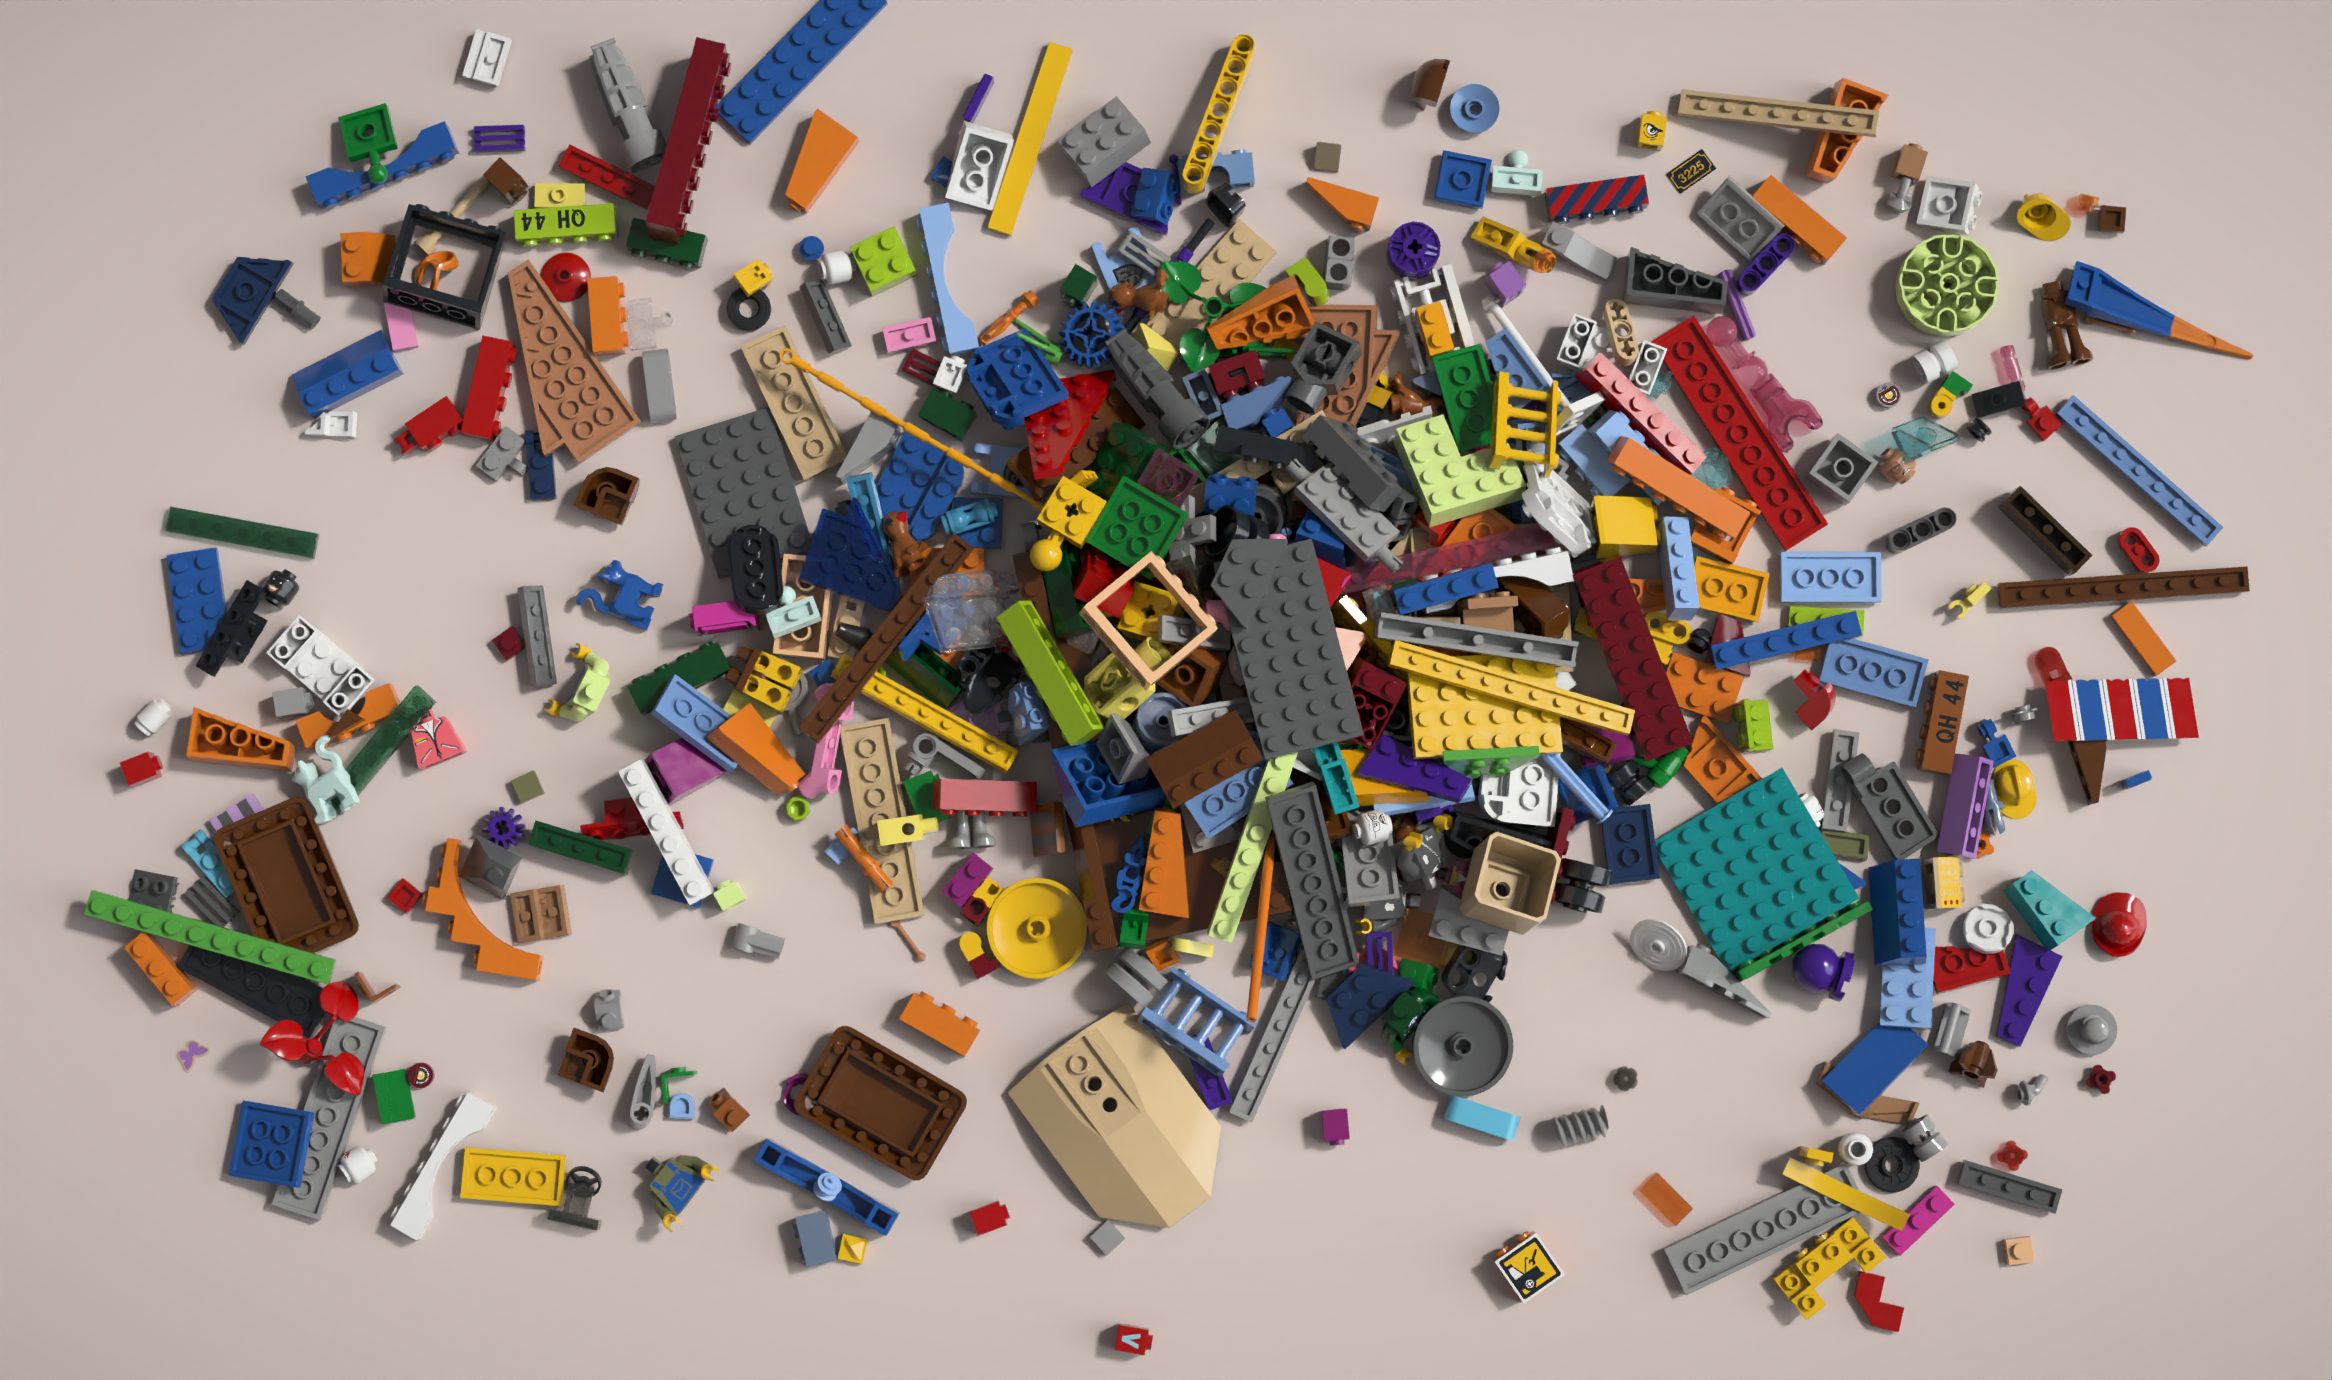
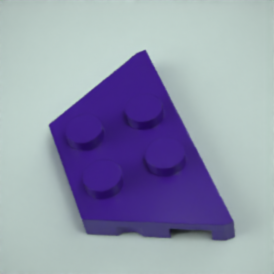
(1118, 193)

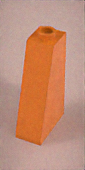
(820, 158)
(757, 750)

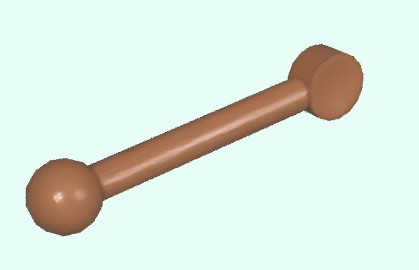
(2089, 320)
(920, 956)

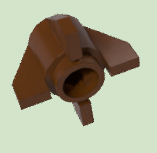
(1975, 1063)

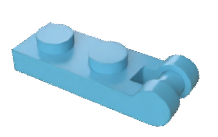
(209, 862)

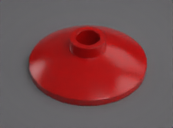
(575, 285)

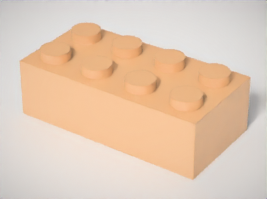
(811, 640)

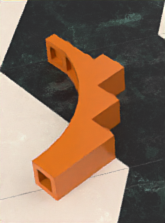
(450, 899)

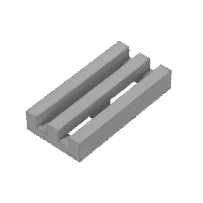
(1130, 235)

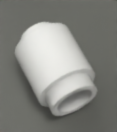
(153, 716)

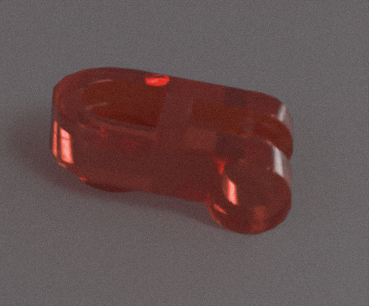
(2048, 660)

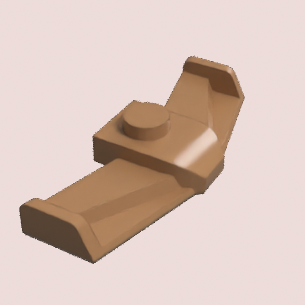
(1882, 1109)

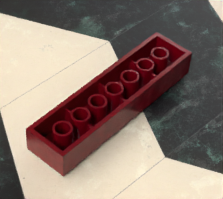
(687, 141)
(1632, 656)

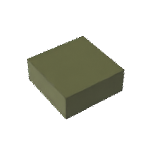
(527, 787)

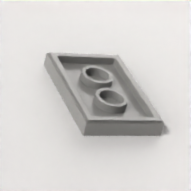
(1740, 219)

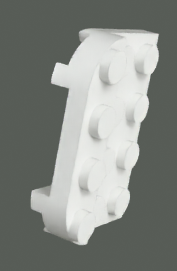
(1558, 509)
(1521, 795)

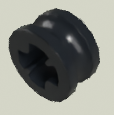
(1979, 429)

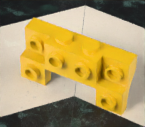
(1824, 1259)

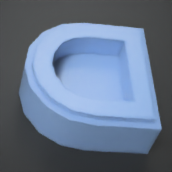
(682, 1106)

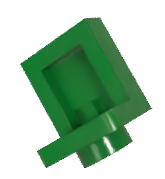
(1134, 929)
(1423, 974)

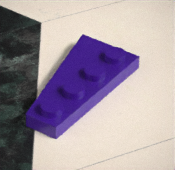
(1395, 764)
(2029, 979)

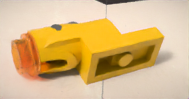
(1513, 246)

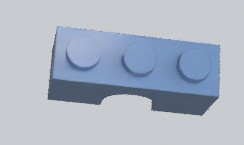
(1236, 166)

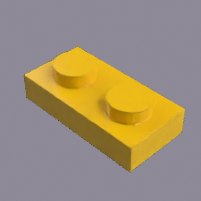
(1815, 1156)

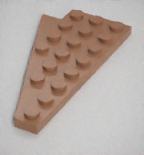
(1376, 346)
(568, 385)

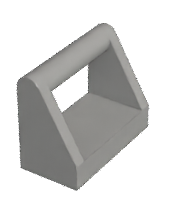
(1951, 1029)

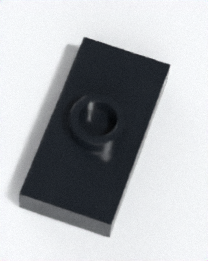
(1999, 399)

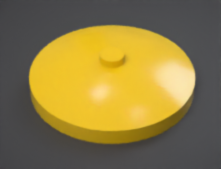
(1037, 928)

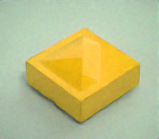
(852, 1248)

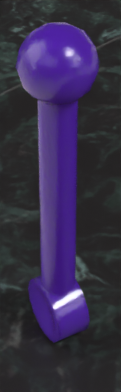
(1174, 159)

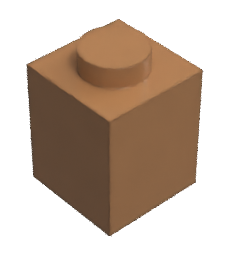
(1910, 162)

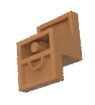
(1489, 612)

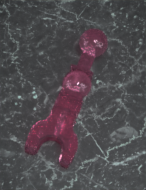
(1764, 387)

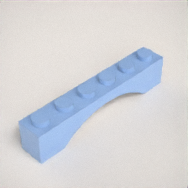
(938, 230)

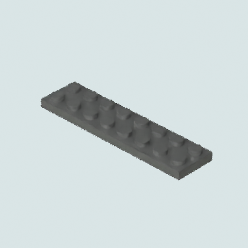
(1312, 880)

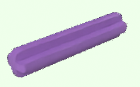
(1737, 306)

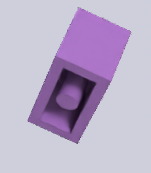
(1505, 282)

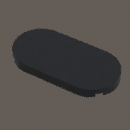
(755, 569)

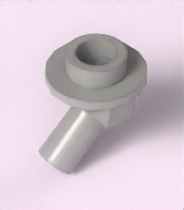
(1899, 201)
(2027, 1092)

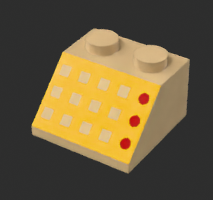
(1943, 883)

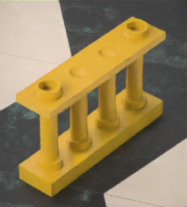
(1501, 431)

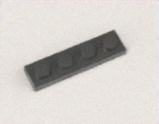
(2009, 1186)

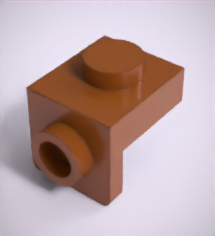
(727, 1109)

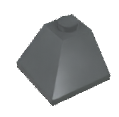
(490, 866)

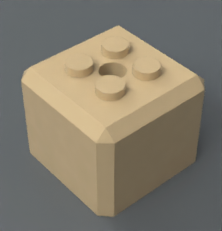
(1523, 869)

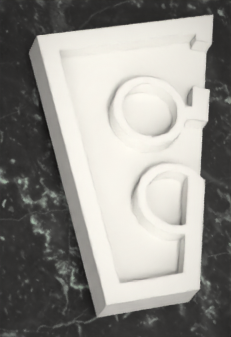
(1382, 433)

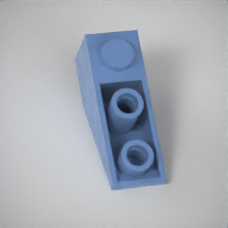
(1248, 410)

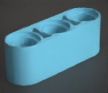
(1482, 1117)

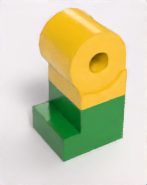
(1942, 401)

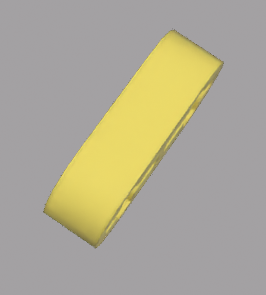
(1192, 947)

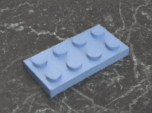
(1830, 577)
(1909, 991)

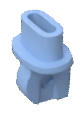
(837, 850)

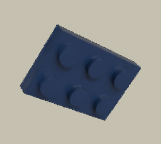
(1630, 844)

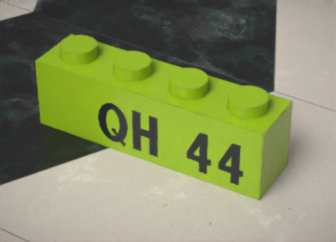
(566, 224)

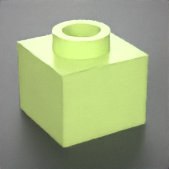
(729, 895)

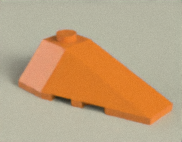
(1270, 315)

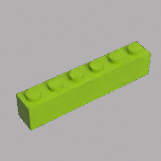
(1050, 673)

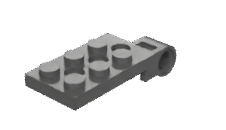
(1860, 777)

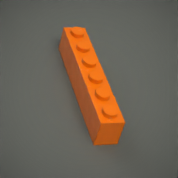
(1678, 487)

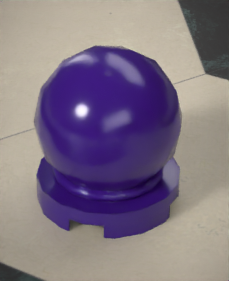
(1821, 970)

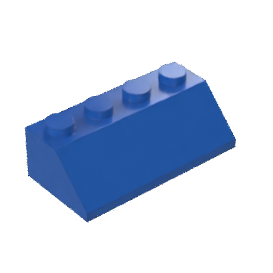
(347, 374)
(1897, 913)

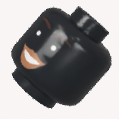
(280, 588)

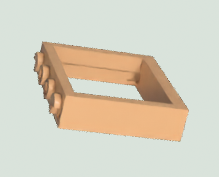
(1117, 643)

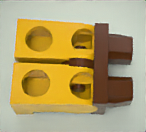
(757, 675)

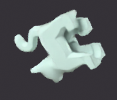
(328, 786)

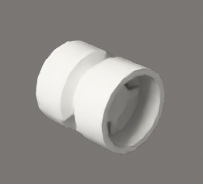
(1930, 364)

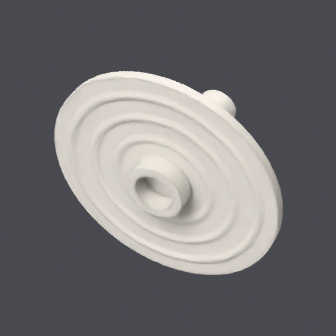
(1658, 944)

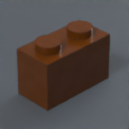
(506, 181)

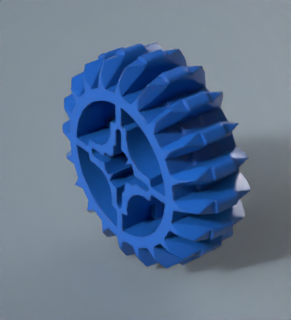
(1081, 333)

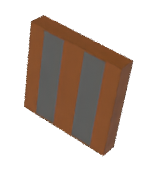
(1047, 829)

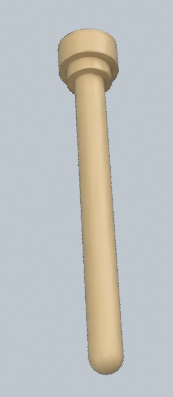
(429, 242)

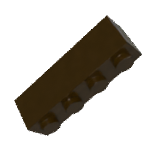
(2044, 531)

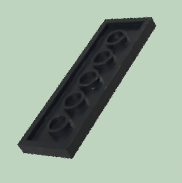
(260, 987)

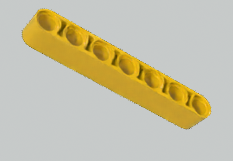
(1218, 124)

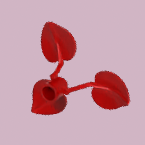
(287, 1041)

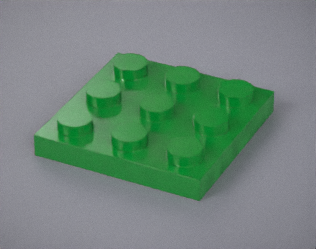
(1136, 524)

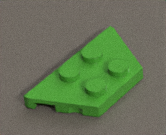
(1489, 761)

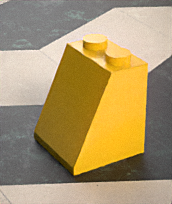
(1624, 526)

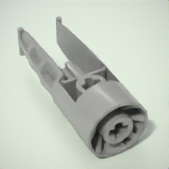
(625, 106)

